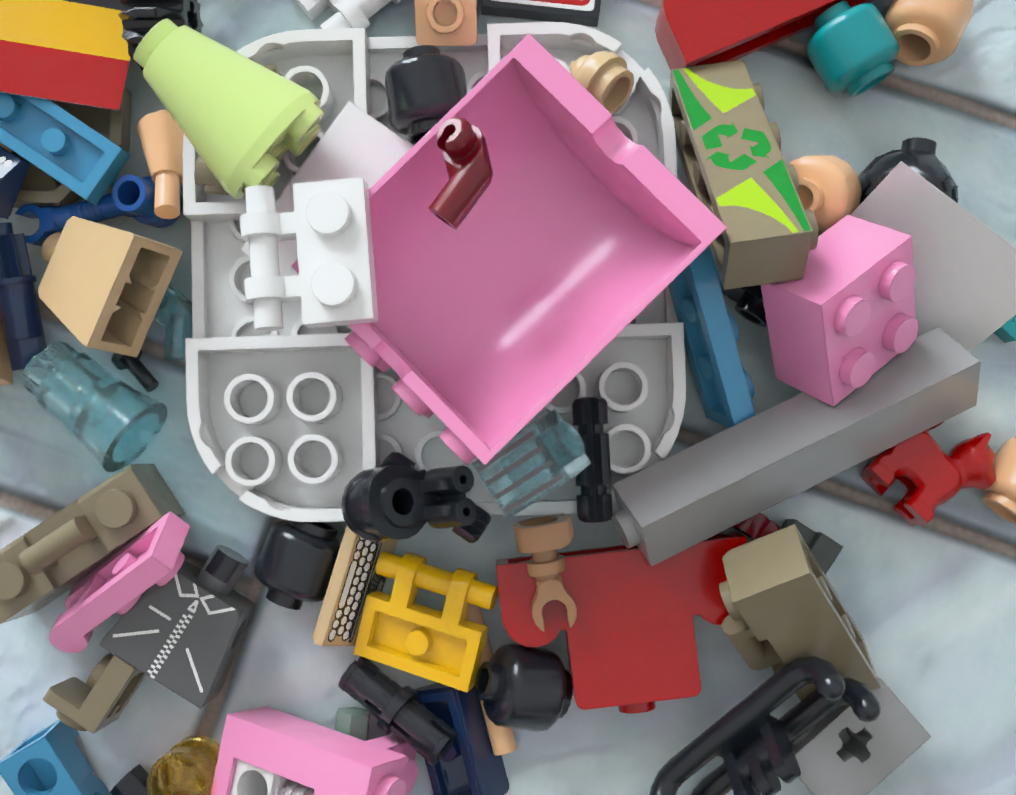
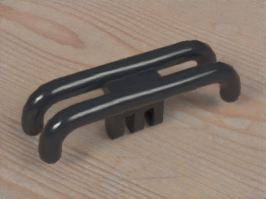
(758, 745)

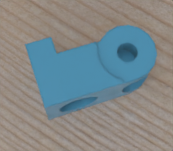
(50, 765)

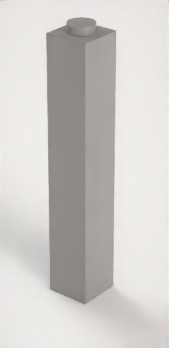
(791, 449)

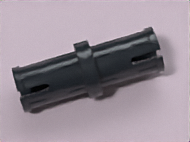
(398, 710)

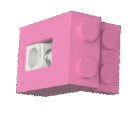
(287, 755)

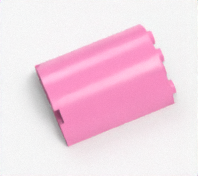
(539, 269)

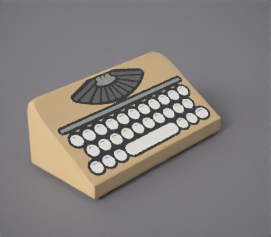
(348, 587)

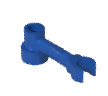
(129, 198)

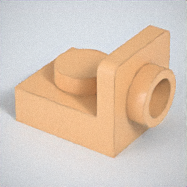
(446, 22)

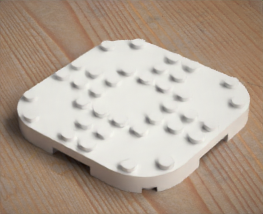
(296, 406)

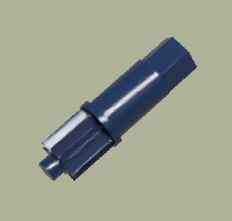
(18, 300)

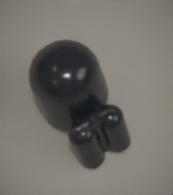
(398, 502)

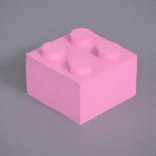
(845, 312)

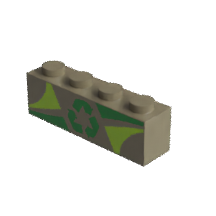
(741, 175)

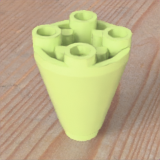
(228, 105)

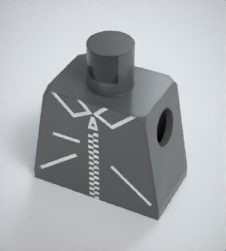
(187, 628)

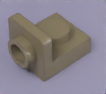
(100, 699)

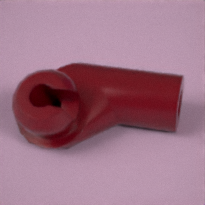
(467, 167)

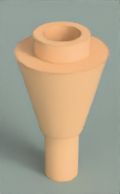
(163, 152)

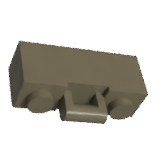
(80, 538)
(789, 610)

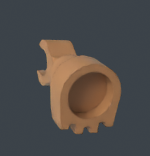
(542, 538)

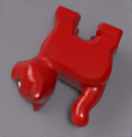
(930, 473)

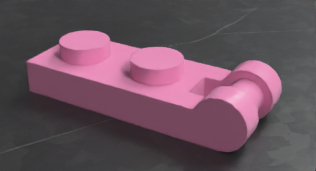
(120, 581)

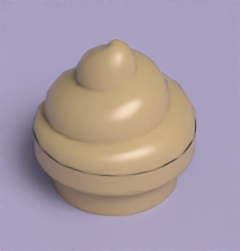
(605, 77)

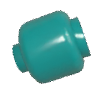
(852, 48)

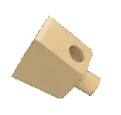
(105, 283)

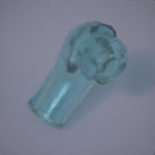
(176, 318)

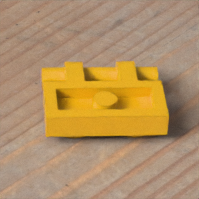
(420, 638)

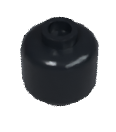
(422, 90)
(297, 562)
(524, 687)

